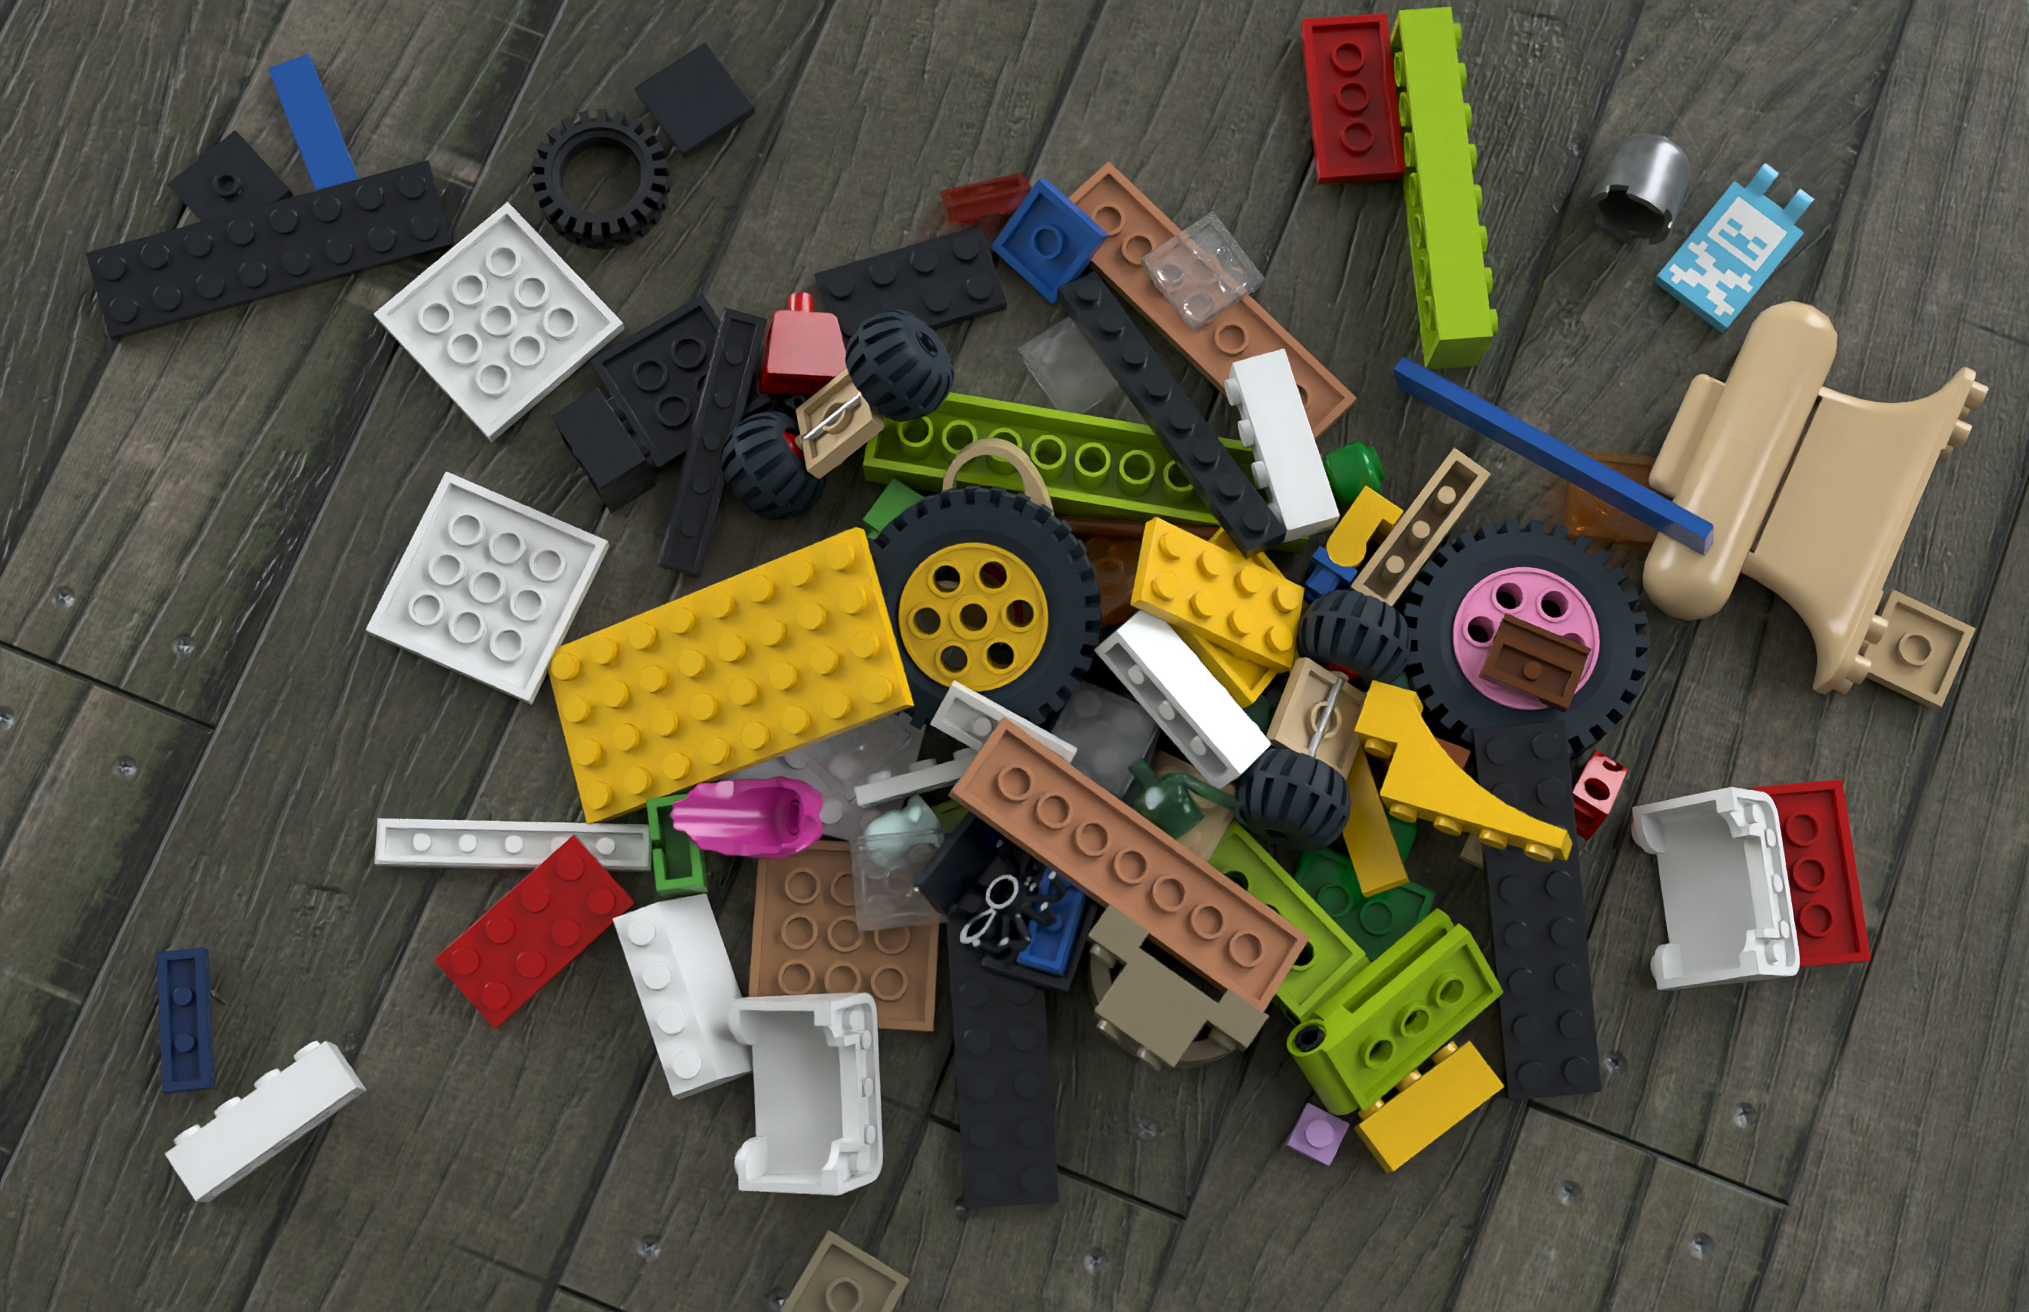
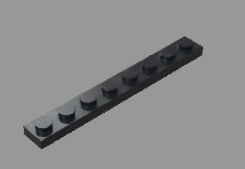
(1171, 416)

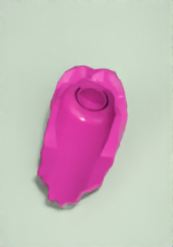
(751, 817)

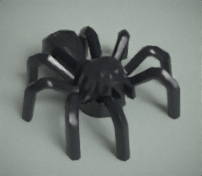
(1007, 900)

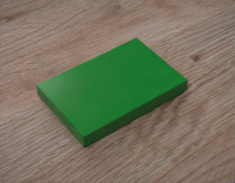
(1369, 921)

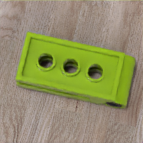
(1330, 952)
(1394, 1014)

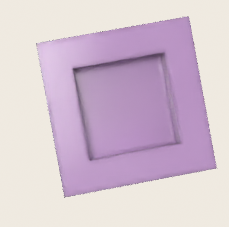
(1317, 1134)

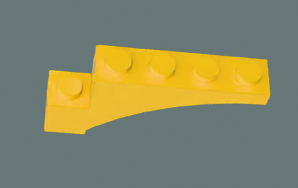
(1432, 787)

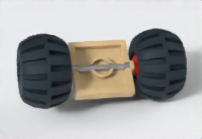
(891, 371)
(1302, 785)

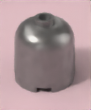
(1640, 189)

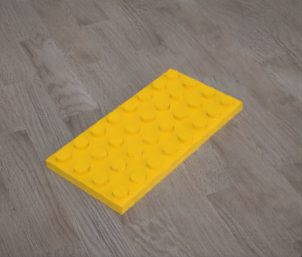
(728, 677)

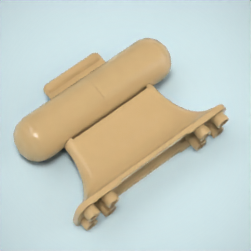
(1799, 486)

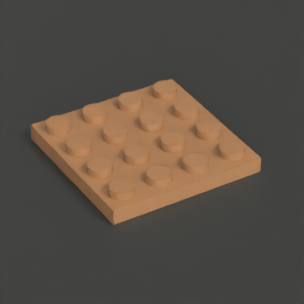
(811, 941)

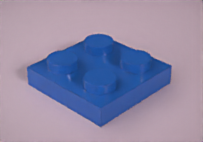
(1049, 239)

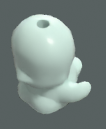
(913, 817)

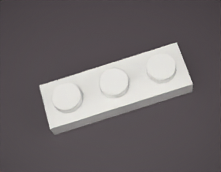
(973, 718)
(922, 778)

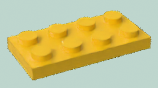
(1217, 595)

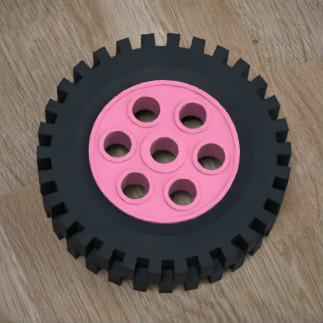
(1532, 567)

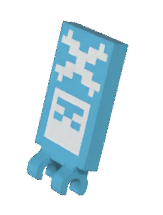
(1733, 250)

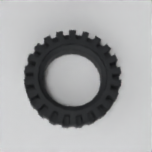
(601, 132)

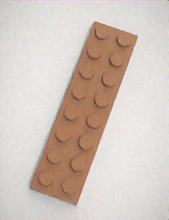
(1234, 335)
(1128, 864)

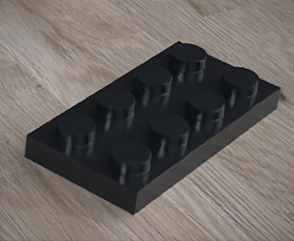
(935, 279)

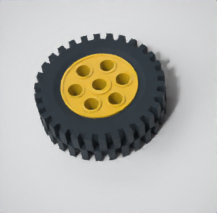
(1042, 568)

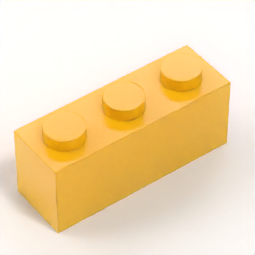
(1427, 1105)

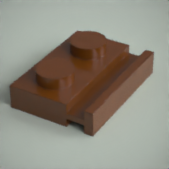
(1535, 662)

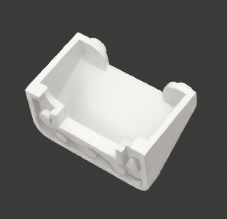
(1720, 888)
(811, 1092)

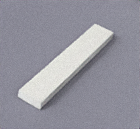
(507, 844)

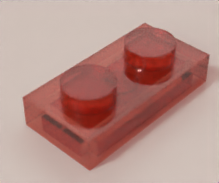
(972, 201)

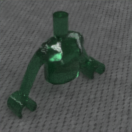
(1170, 805)

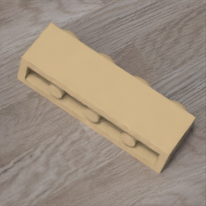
(1421, 529)

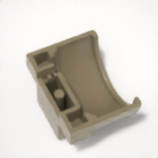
(1154, 1009)

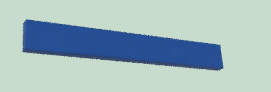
(1555, 456)

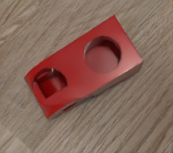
(1595, 792)

